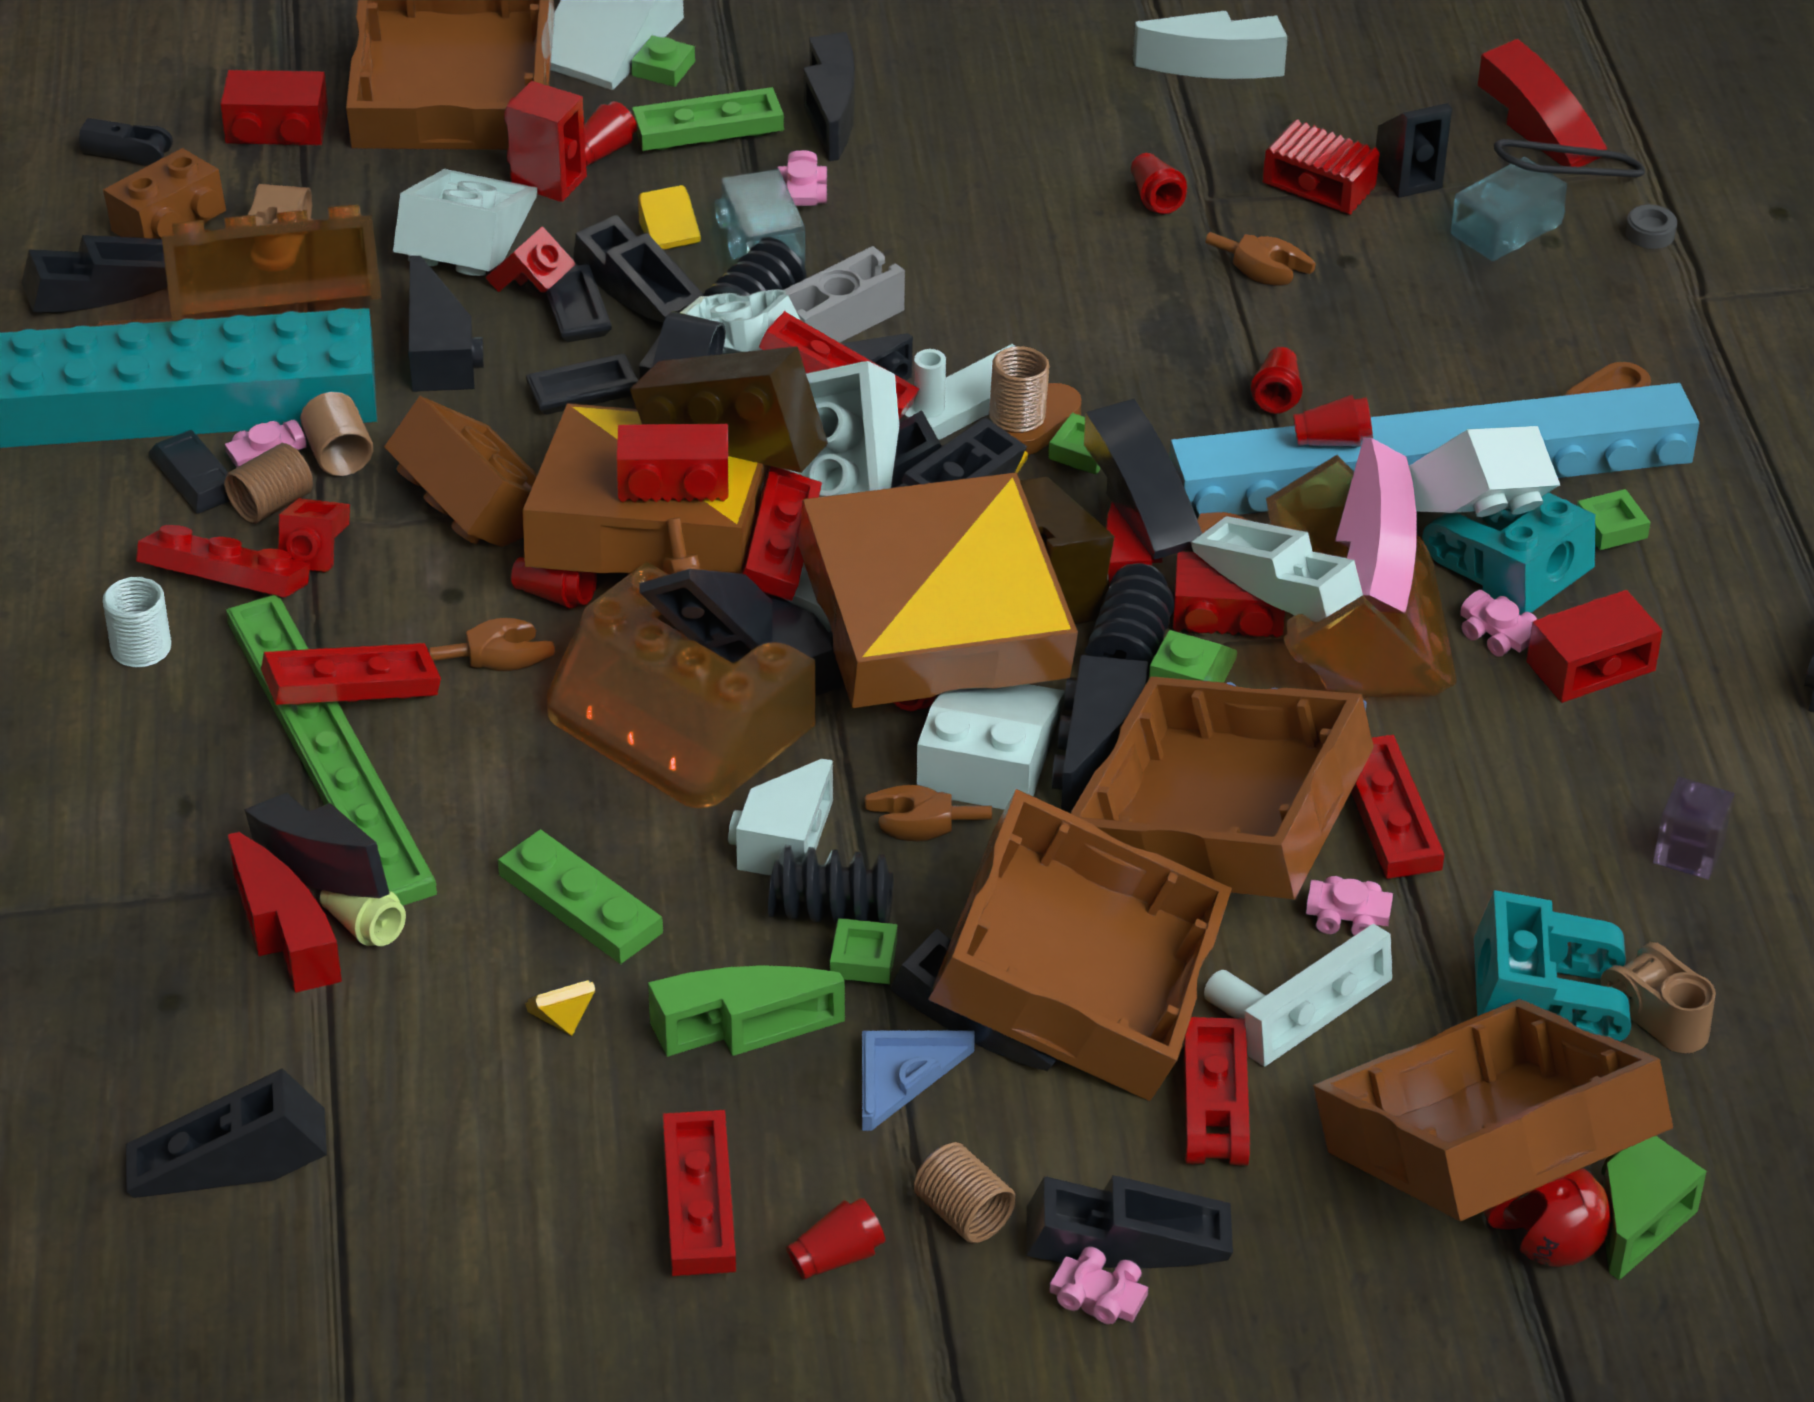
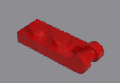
(1216, 1090)

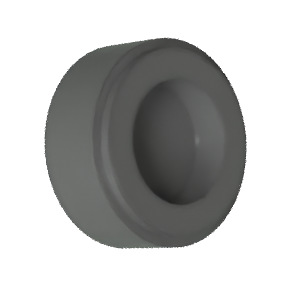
(1651, 226)

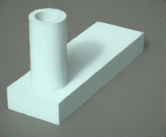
(954, 399)
(1308, 999)

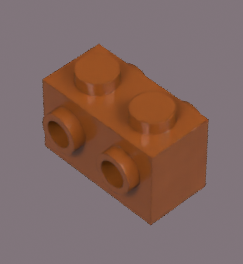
(164, 193)

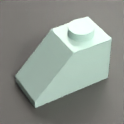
(781, 813)

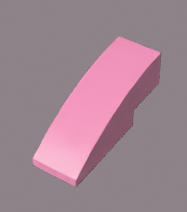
(1381, 526)

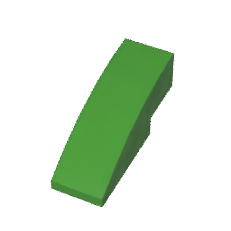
(743, 1006)

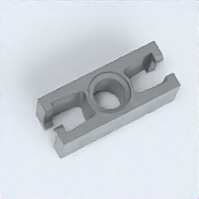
(850, 295)

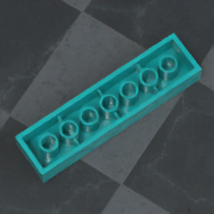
(180, 375)

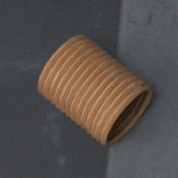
(1019, 389)
(336, 434)
(268, 482)
(964, 1192)

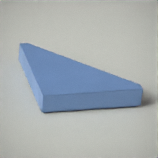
(904, 1065)

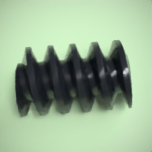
(765, 267)
(1133, 615)
(831, 886)

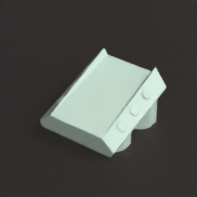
(743, 316)

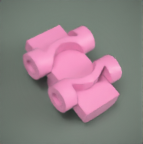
(805, 179)
(263, 437)
(1500, 619)
(1348, 900)
(1098, 1291)

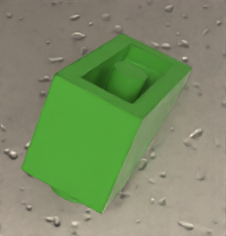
(1192, 659)
(1649, 1198)

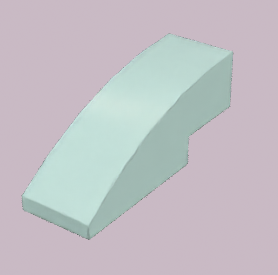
(1212, 46)
(1279, 567)

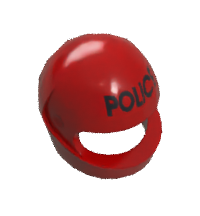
(1563, 1219)

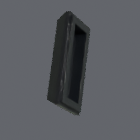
(578, 306)
(582, 383)
(192, 470)

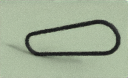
(1572, 150)

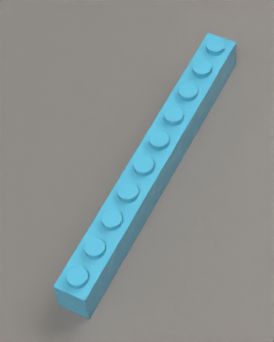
(1579, 431)

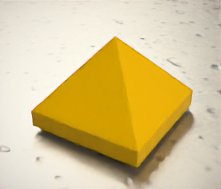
(562, 1006)

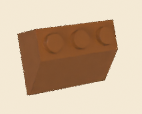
(464, 471)

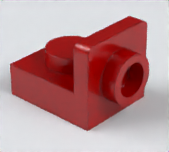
(536, 260)
(309, 531)

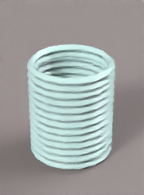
(137, 621)

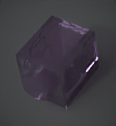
(1693, 828)

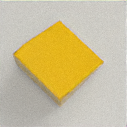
(668, 217)

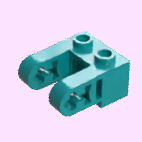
(1528, 556)
(1524, 948)

